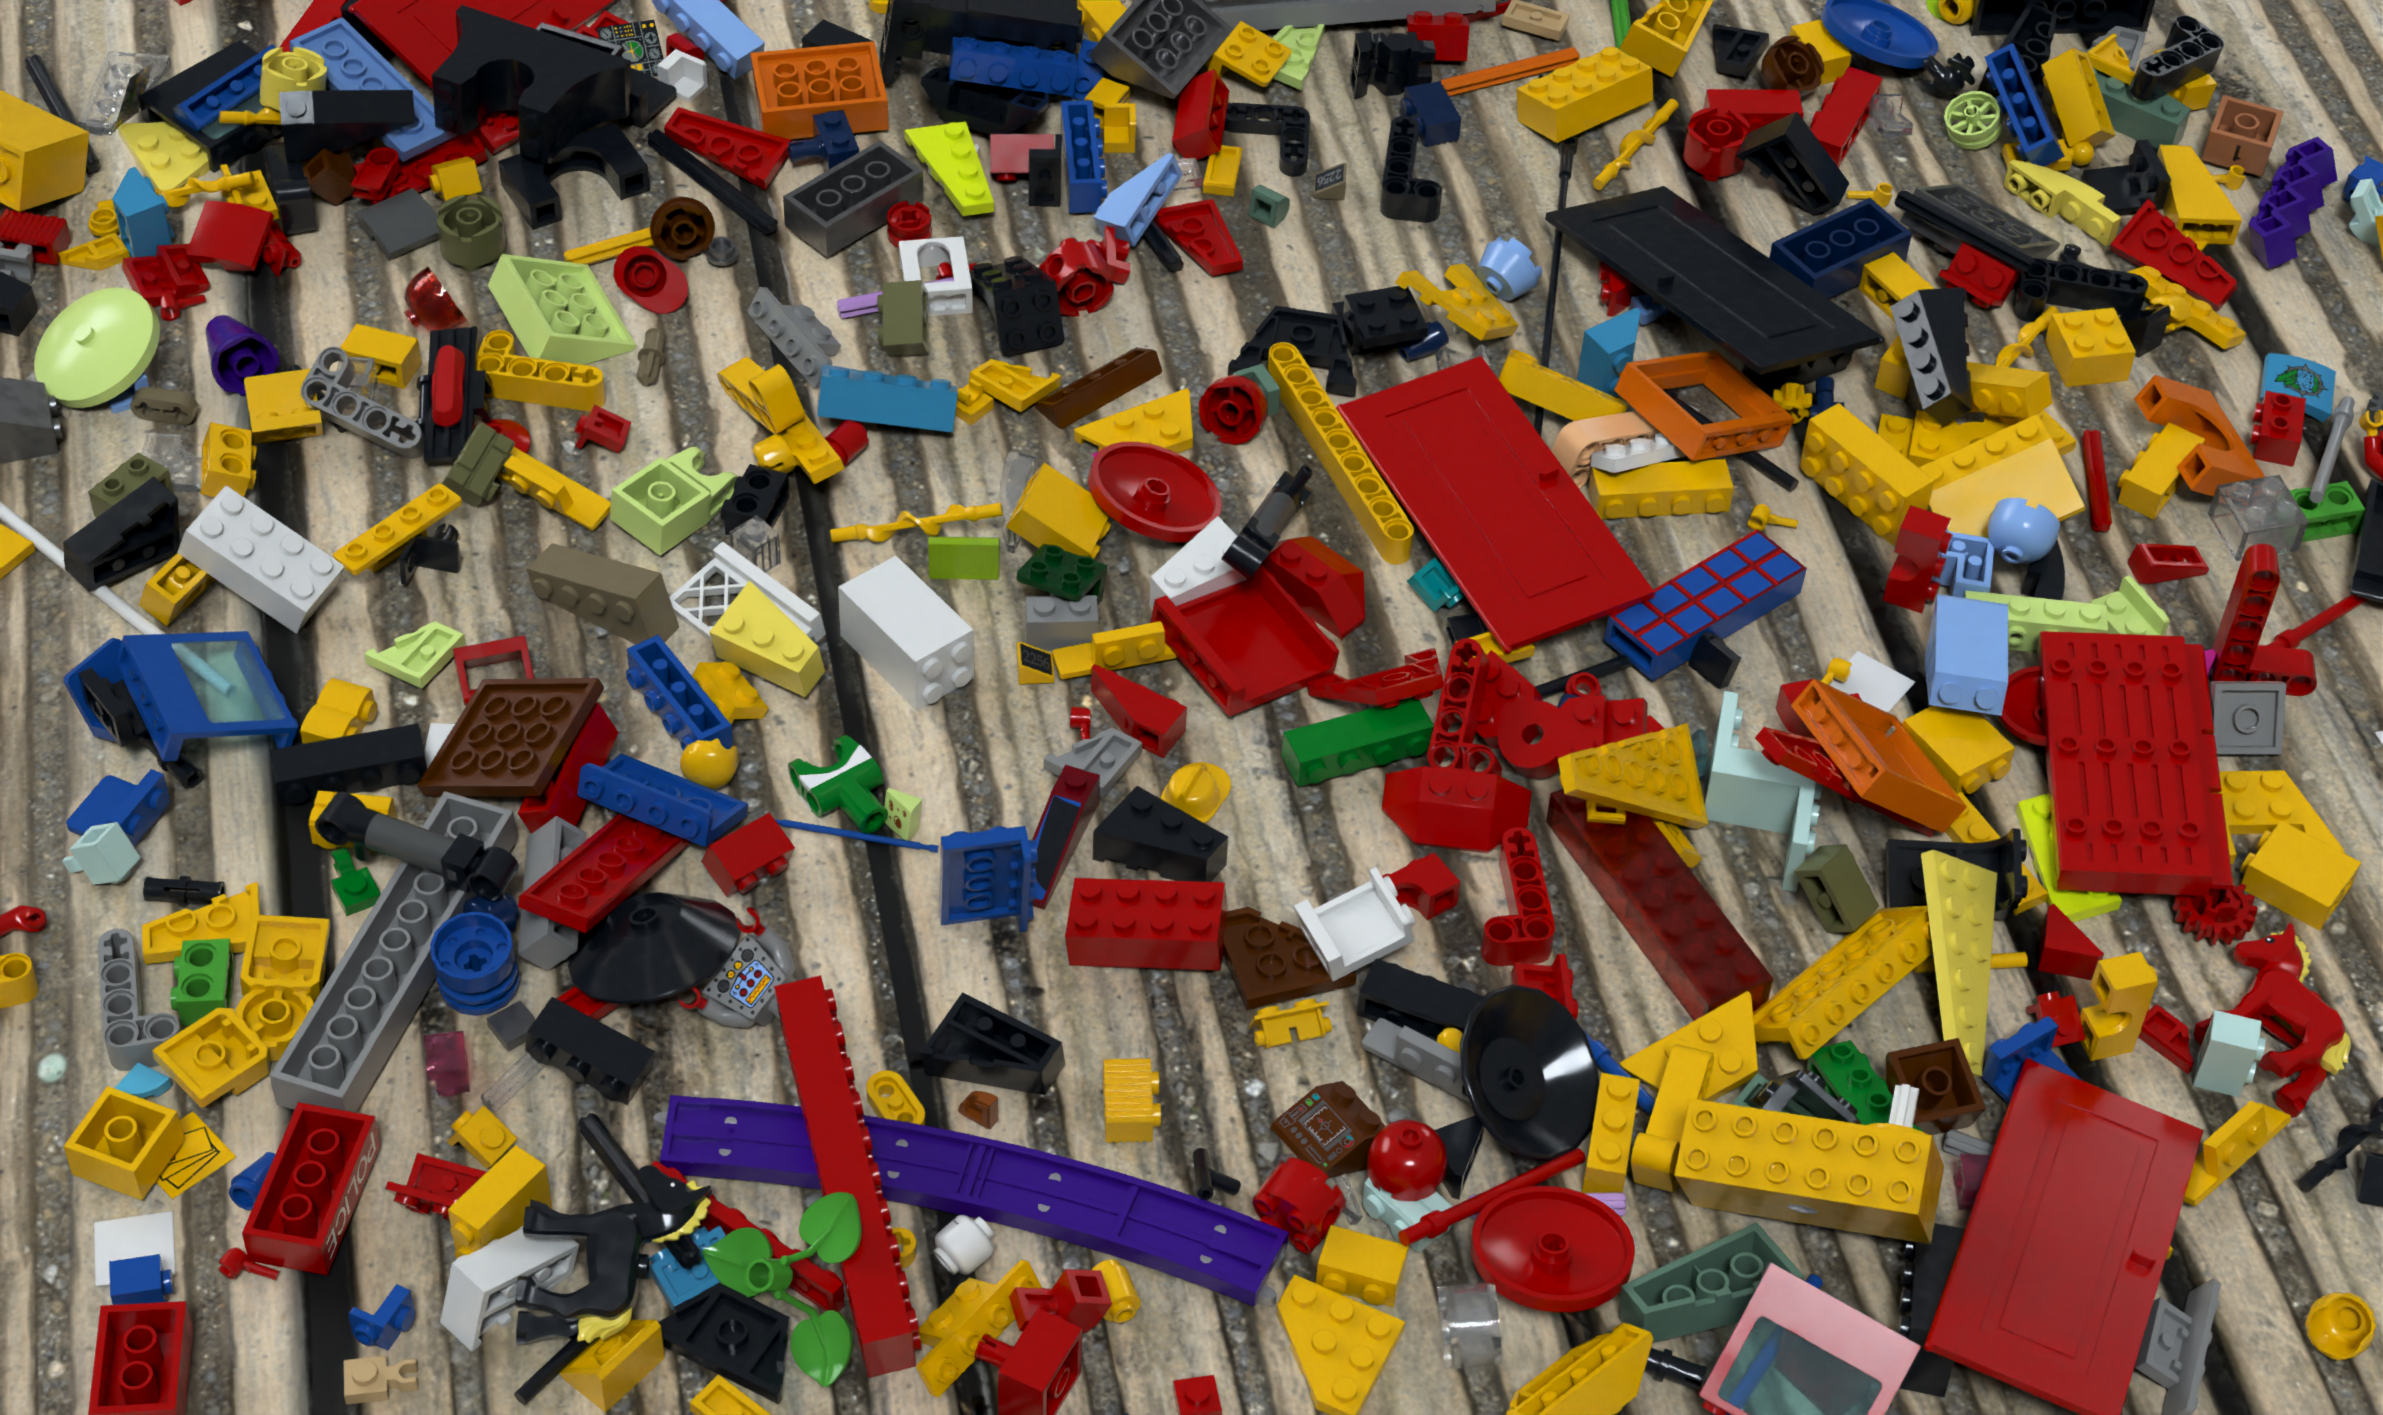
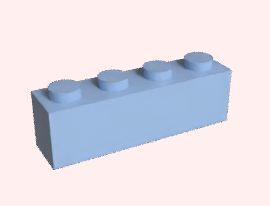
(715, 32)

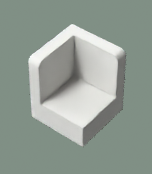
(684, 73)

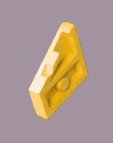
(1014, 383)

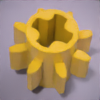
(1794, 400)

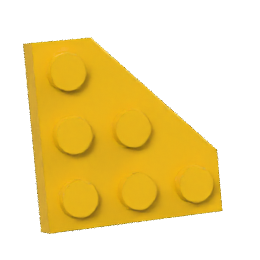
(1336, 1344)

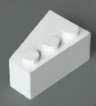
(1197, 567)

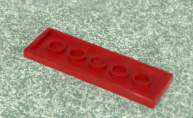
(601, 873)

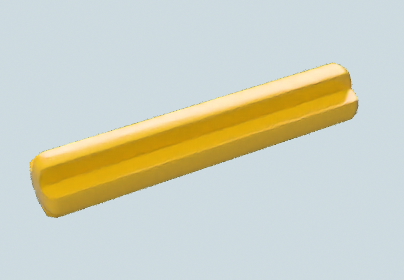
(609, 248)

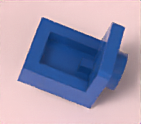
(388, 1322)

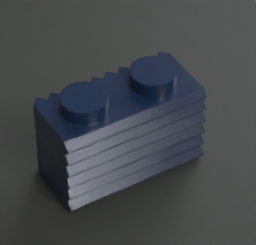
(1433, 112)

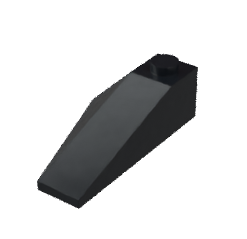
(340, 118)

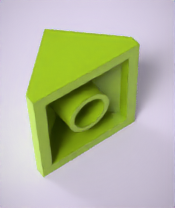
(964, 557)

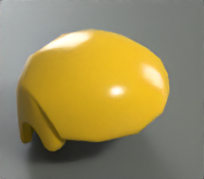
(709, 763)

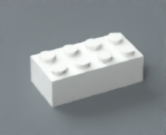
(260, 559)

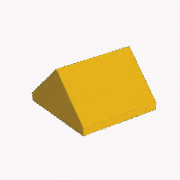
(617, 1364)

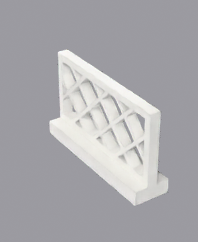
(739, 571)

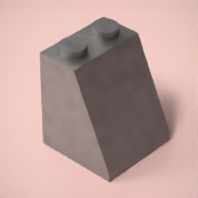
(27, 421)

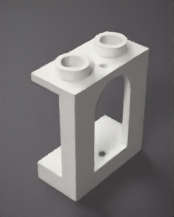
(947, 296)

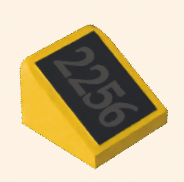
(1033, 664)

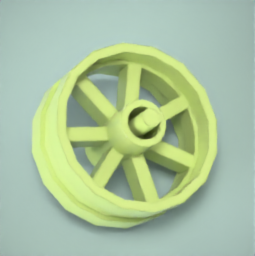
(1975, 106)

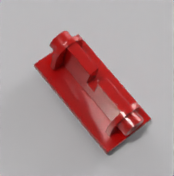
(278, 252)

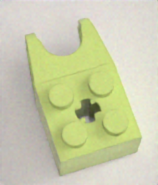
(670, 499)

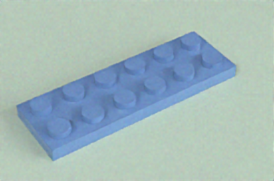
(358, 66)

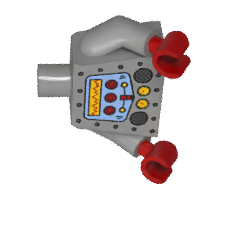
(745, 984)

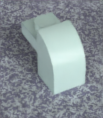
(2367, 205)

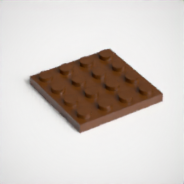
(511, 737)

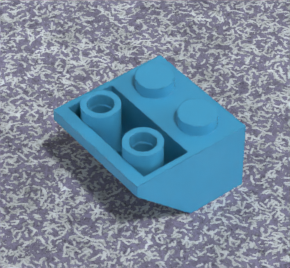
(141, 215)

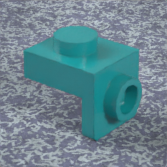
(1436, 586)

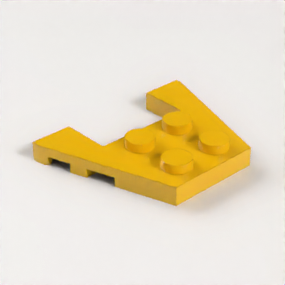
(1468, 305)
(2261, 800)

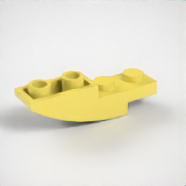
(2063, 195)

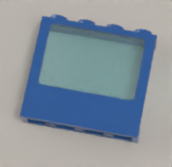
(202, 688)

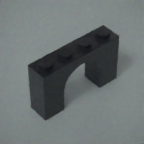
(598, 151)

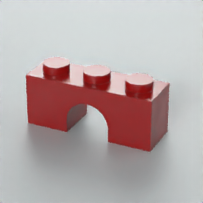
(1912, 578)
(1426, 886)

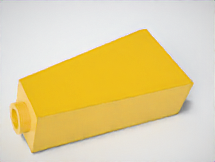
(2196, 199)

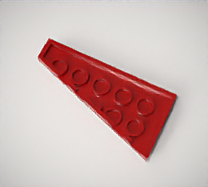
(1812, 761)

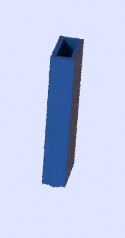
(1709, 597)

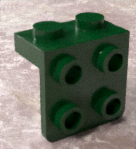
(1064, 573)

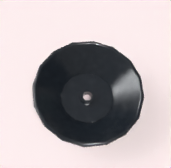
(654, 948)
(1529, 1072)

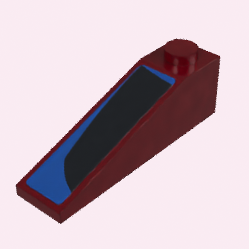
(1062, 827)

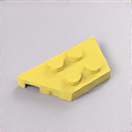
(164, 153)

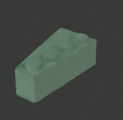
(1703, 1287)

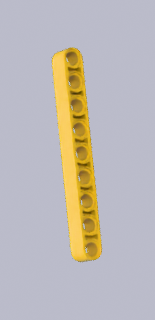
(1341, 454)

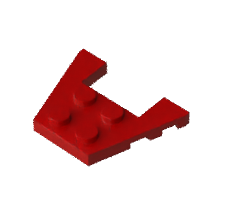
(1385, 688)

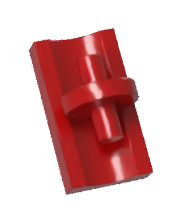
(1114, 253)

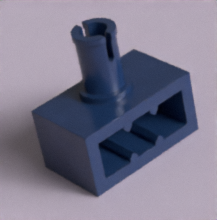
(831, 142)

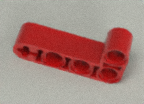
(1462, 710)
(1530, 928)

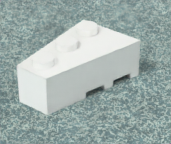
(485, 1282)

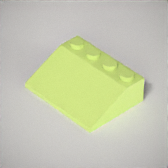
(558, 310)

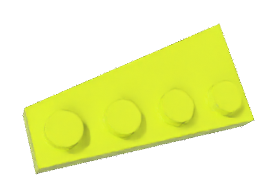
(954, 163)

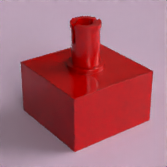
(1039, 1368)

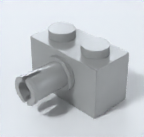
(1060, 622)

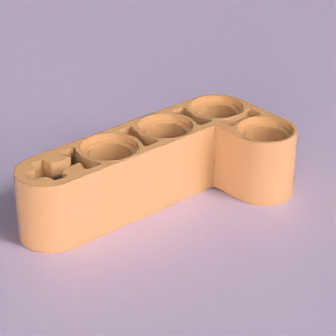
(1591, 435)

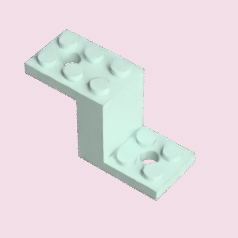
(1758, 794)

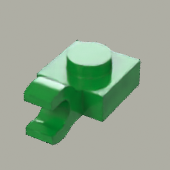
(352, 888)

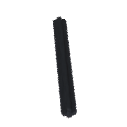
(1964, 232)

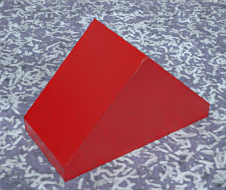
(2065, 947)

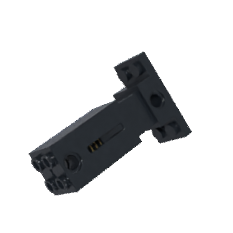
(931, 24)

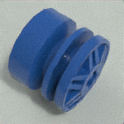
(475, 963)

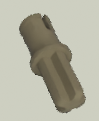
(651, 356)

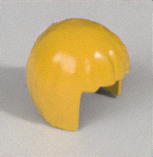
(2341, 1325)

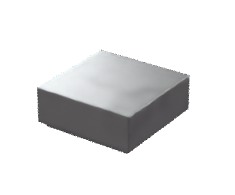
(511, 1025)

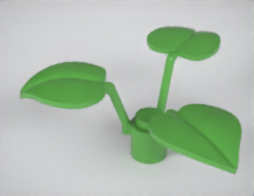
(745, 1264)

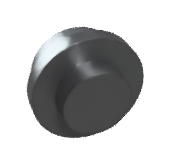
(722, 251)

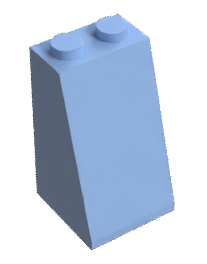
(1967, 655)

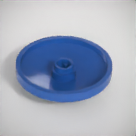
(1880, 32)

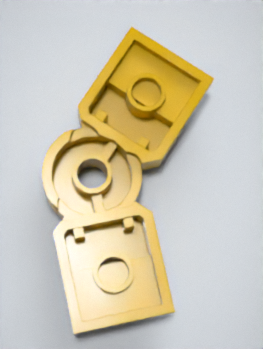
(1928, 440)
(279, 981)

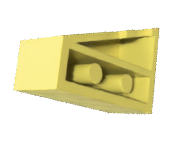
(767, 643)

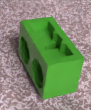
(2334, 516)
(203, 978)

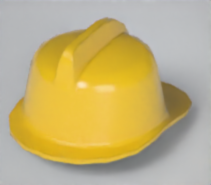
(1198, 790)

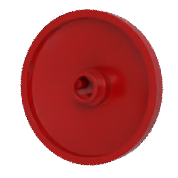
(1153, 491)
(1552, 1248)

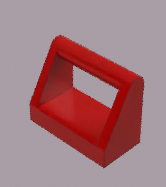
(488, 654)

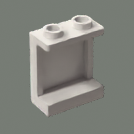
(1356, 926)

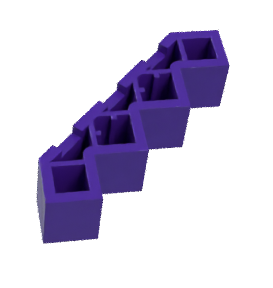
(2293, 196)

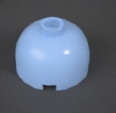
(2022, 531)

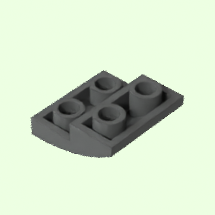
(400, 223)

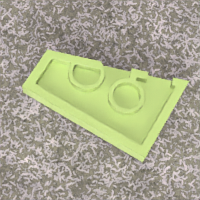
(1304, 46)

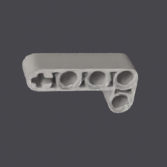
(366, 412)
(126, 1031)

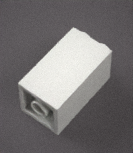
(906, 632)

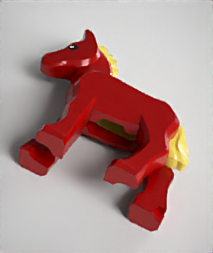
(2291, 1015)

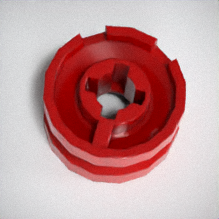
(908, 222)

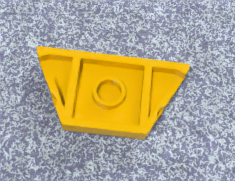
(1157, 422)
(1724, 1031)

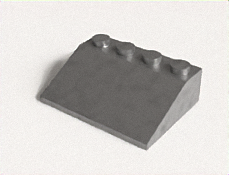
(1161, 44)
(1981, 215)

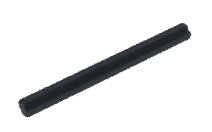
(56, 101)
(712, 182)
(626, 1174)

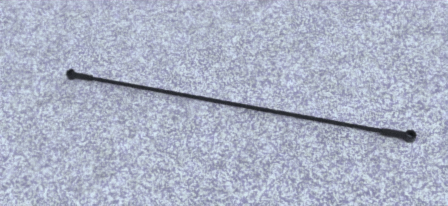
(1567, 149)

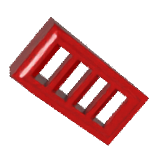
(2165, 563)

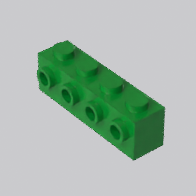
(1356, 741)
(1852, 1078)

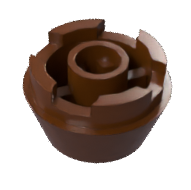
(682, 227)

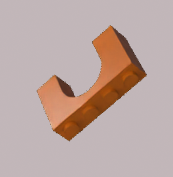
(2222, 456)

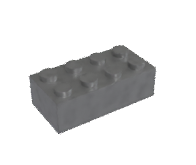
(852, 198)

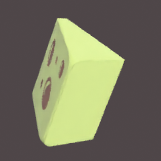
(903, 813)

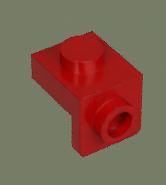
(2063, 1013)

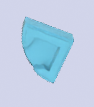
(144, 1082)

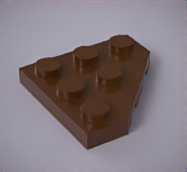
(1273, 960)

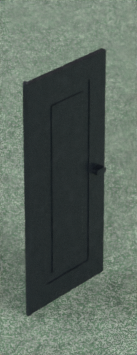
(1713, 280)

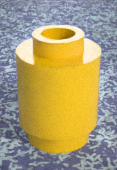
(1121, 1291)

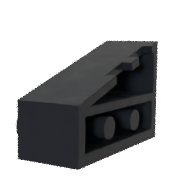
(1797, 162)
(125, 537)
(992, 1049)

